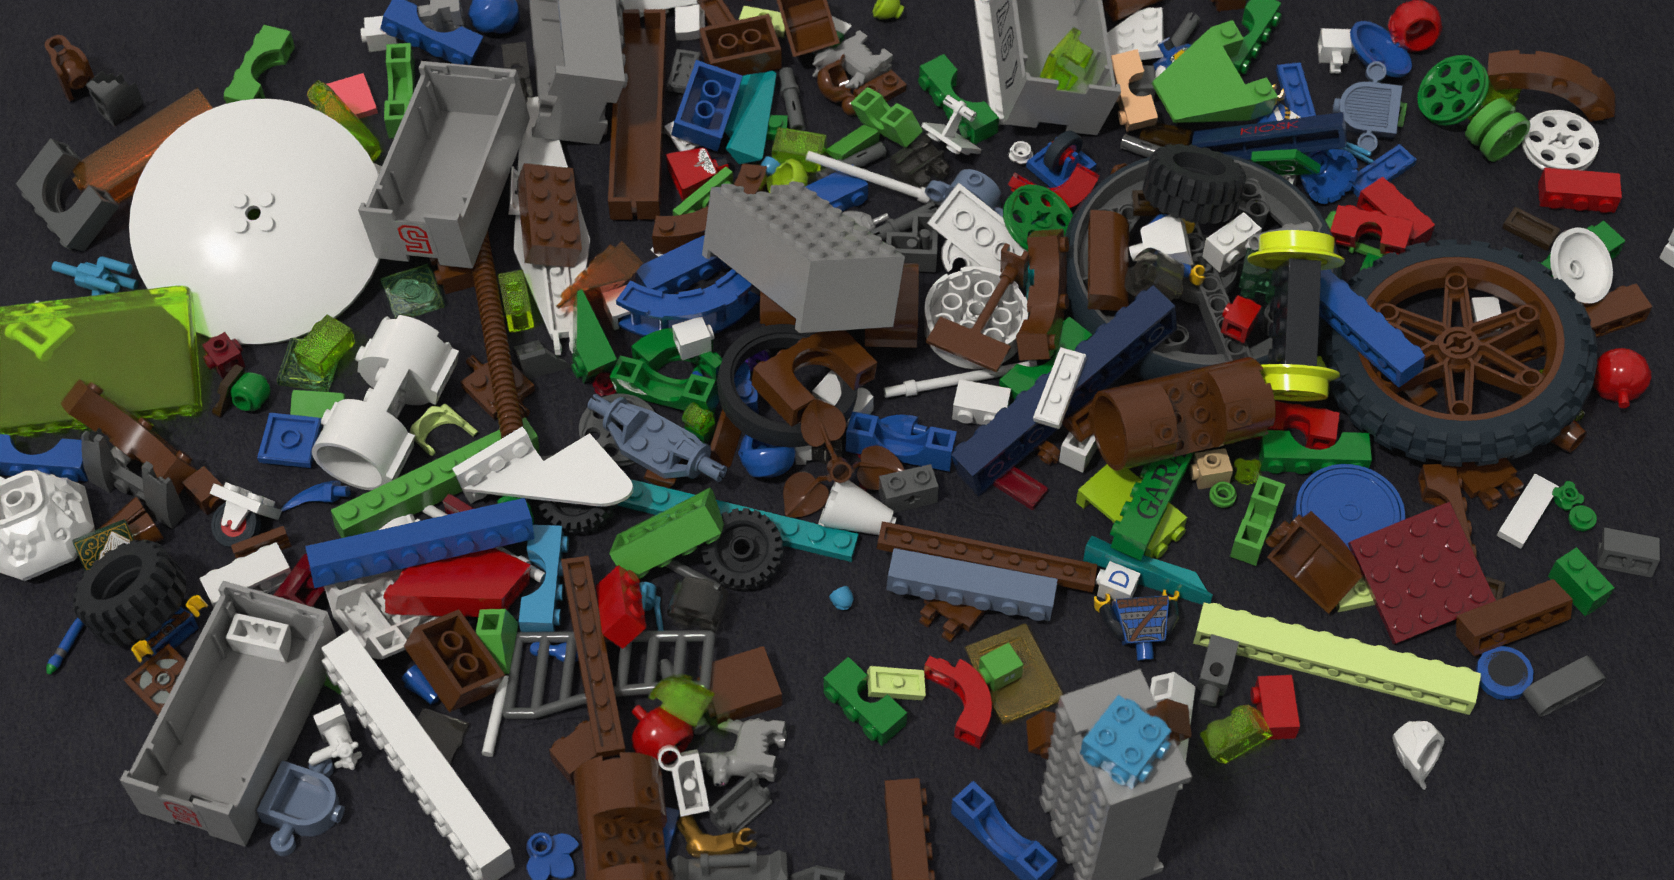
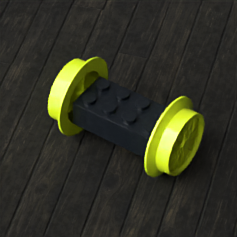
(1298, 264)

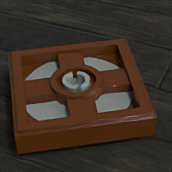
(156, 678)

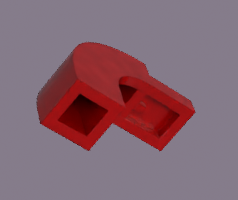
(1071, 191)
(973, 692)

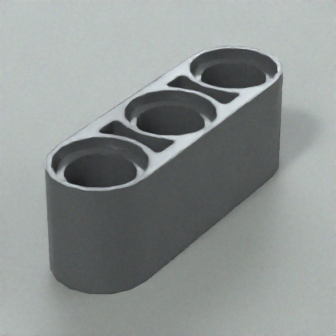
(1564, 686)

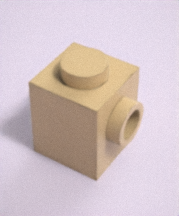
(1210, 468)

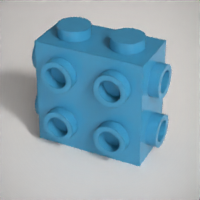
(1126, 742)

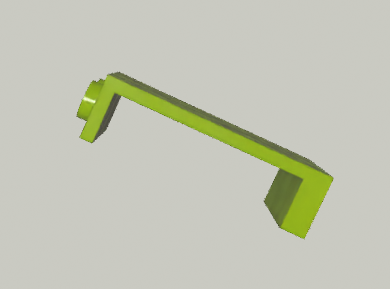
(1109, 492)

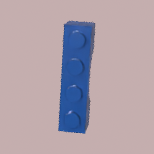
(455, 46)
(923, 449)
(62, 460)
(981, 817)

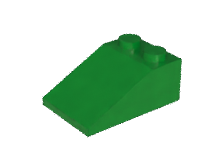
(590, 346)

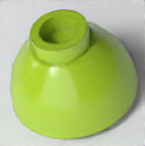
(887, 9)

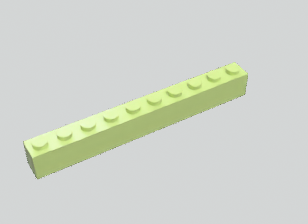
(1341, 658)

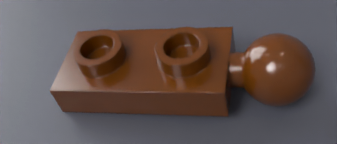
(887, 85)

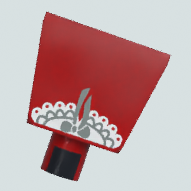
(692, 169)

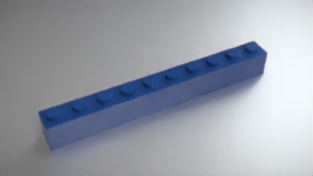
(686, 265)

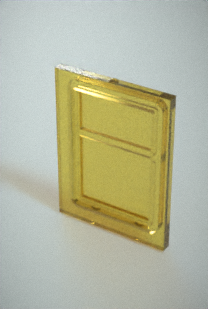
(1036, 686)

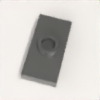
(681, 70)

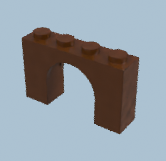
(831, 349)

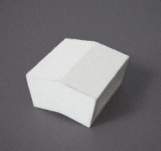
(688, 22)

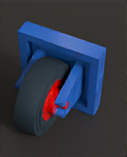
(1059, 158)

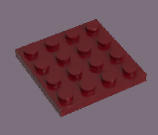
(1421, 572)

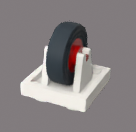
(240, 514)

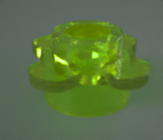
(1244, 476)

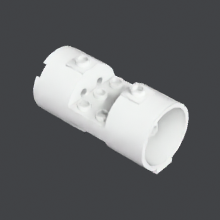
(364, 439)

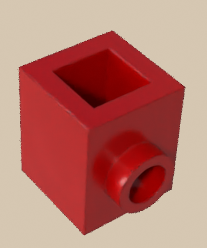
(1240, 318)

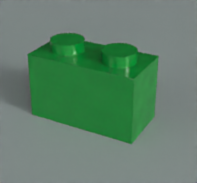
(1581, 581)

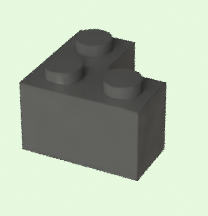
(919, 245)

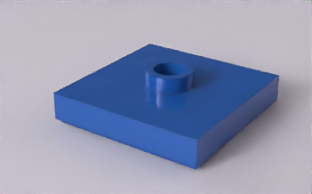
(289, 440)

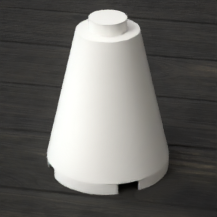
(854, 510)

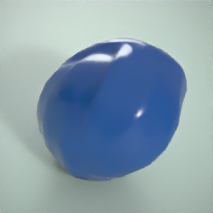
(494, 15)
(765, 459)

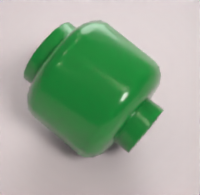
(250, 392)

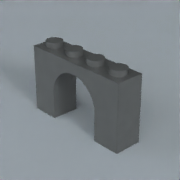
(42, 187)

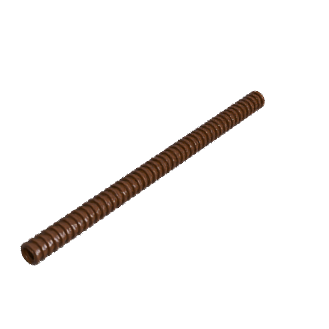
(496, 341)

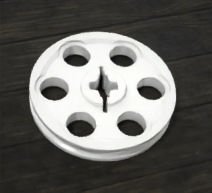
(1563, 134)

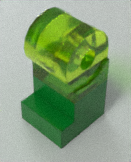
(699, 422)

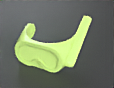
(433, 418)

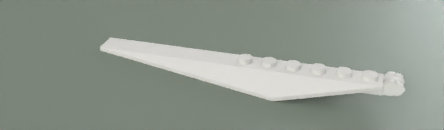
(546, 280)

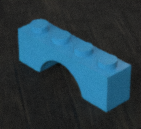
(540, 609)

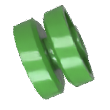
(1497, 129)

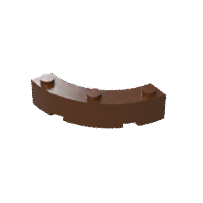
(1553, 75)
(678, 230)
(1047, 297)
(127, 432)
(1171, 712)

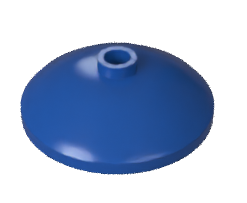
(1375, 44)

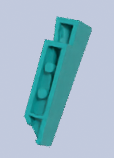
(750, 117)
(1152, 572)

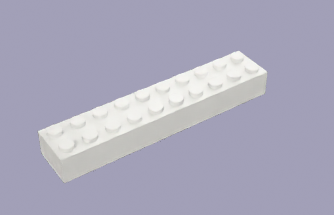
(417, 758)

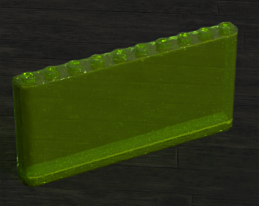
(126, 342)

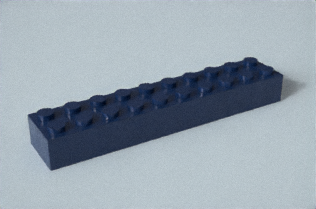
(1109, 355)

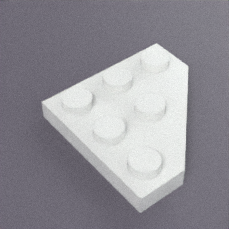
(1140, 32)

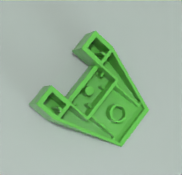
(1207, 86)

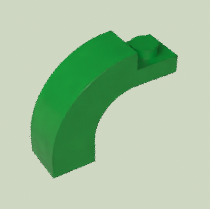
(659, 349)

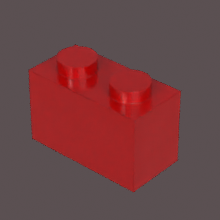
(1277, 704)

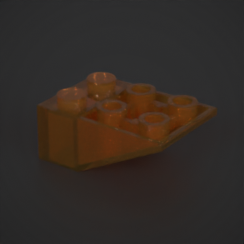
(604, 274)

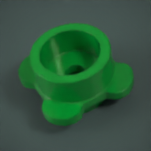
(1563, 500)

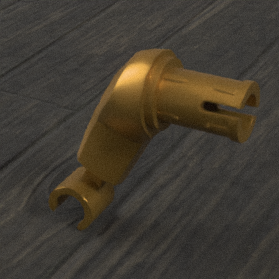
(702, 843)

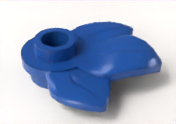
(554, 860)

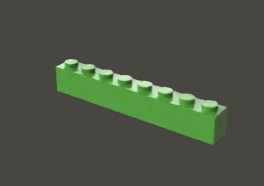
(411, 491)

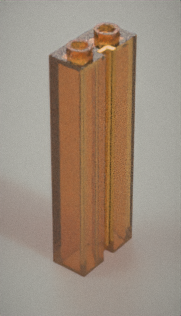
(122, 161)

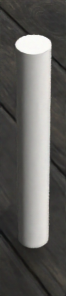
(495, 719)

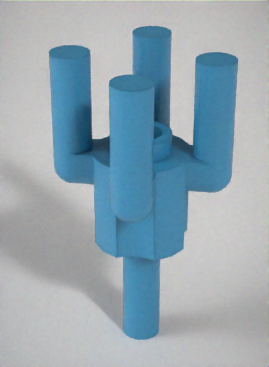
(98, 277)

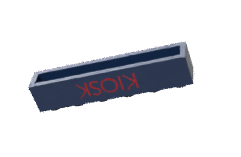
(1302, 133)

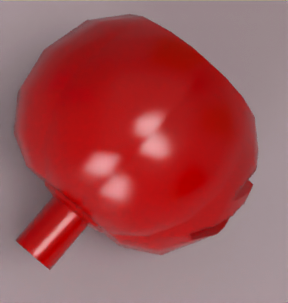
(1415, 26)
(1621, 376)
(660, 729)

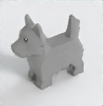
(857, 62)
(749, 751)

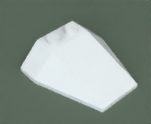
(361, 607)

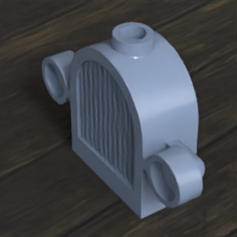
(1371, 107)
(975, 182)
(300, 804)

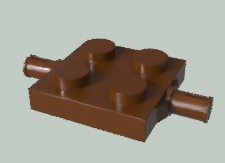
(480, 388)

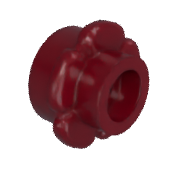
(601, 380)

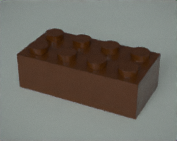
(549, 215)

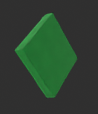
(1286, 162)

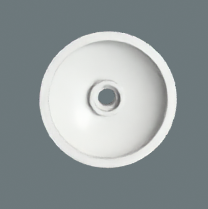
(1582, 264)

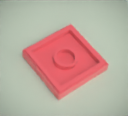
(356, 95)

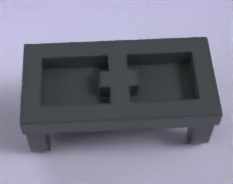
(1628, 552)
(740, 805)

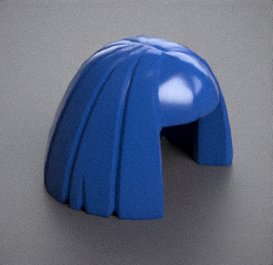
(1335, 175)

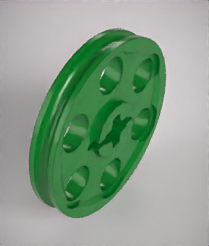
(1452, 99)
(1034, 211)

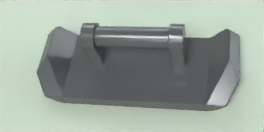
(731, 867)

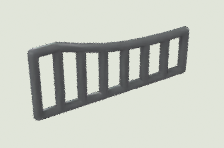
(621, 689)

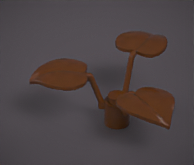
(821, 424)

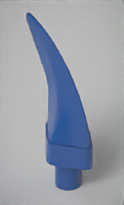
(904, 424)
(324, 492)

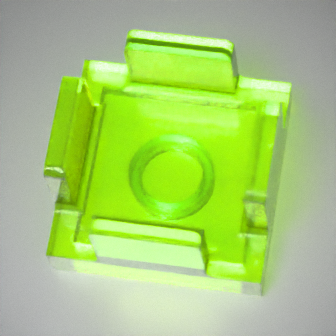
(1067, 49)

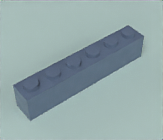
(971, 584)

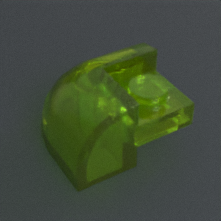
(683, 697)

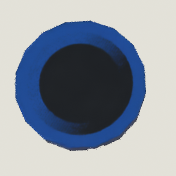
(1504, 673)

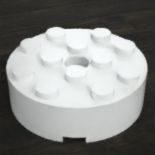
(961, 300)

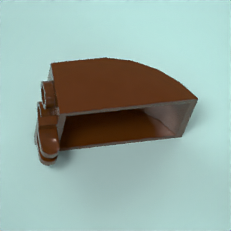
(808, 25)
(1314, 559)

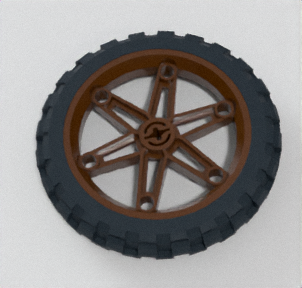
(1458, 437)

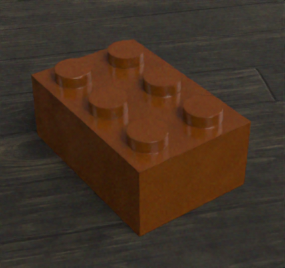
(742, 45)
(454, 660)

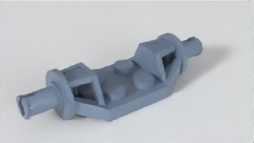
(655, 440)

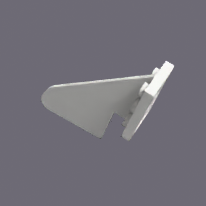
(515, 469)

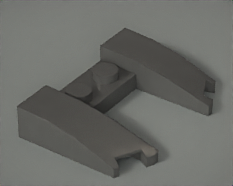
(151, 491)

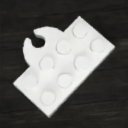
(971, 231)

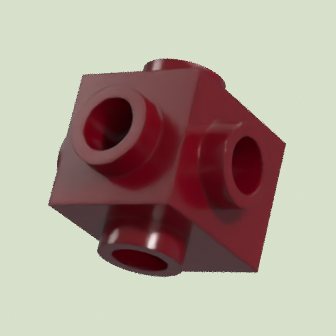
(222, 354)

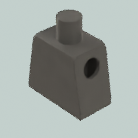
(1216, 669)

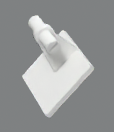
(948, 134)

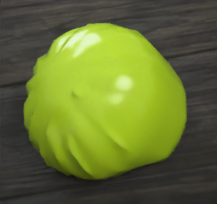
(787, 172)

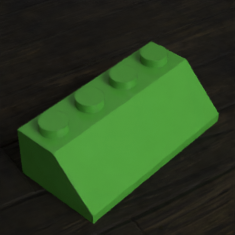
(668, 534)

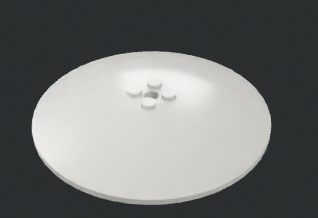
(269, 273)

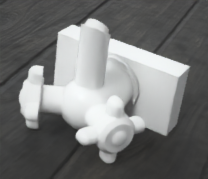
(335, 730)

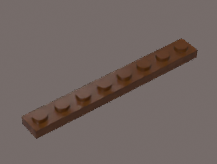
(1067, 571)
(592, 657)

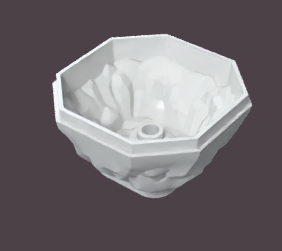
(39, 522)

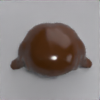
(832, 81)

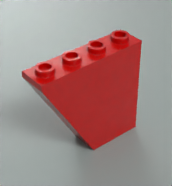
(462, 582)

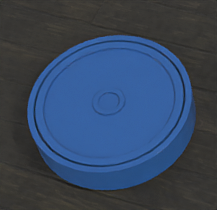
(1350, 500)

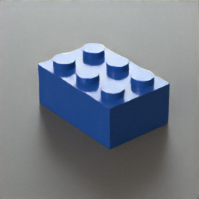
(706, 105)

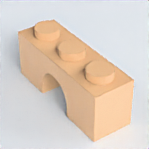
(1134, 110)

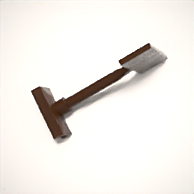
(970, 342)

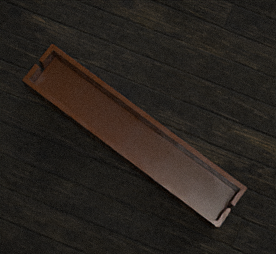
(639, 120)

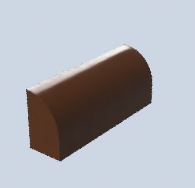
(1107, 260)

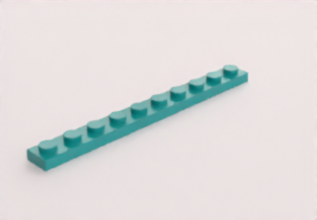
(794, 532)

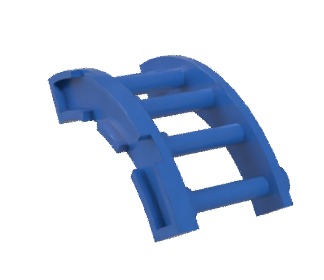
(718, 305)

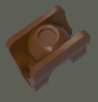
(69, 65)

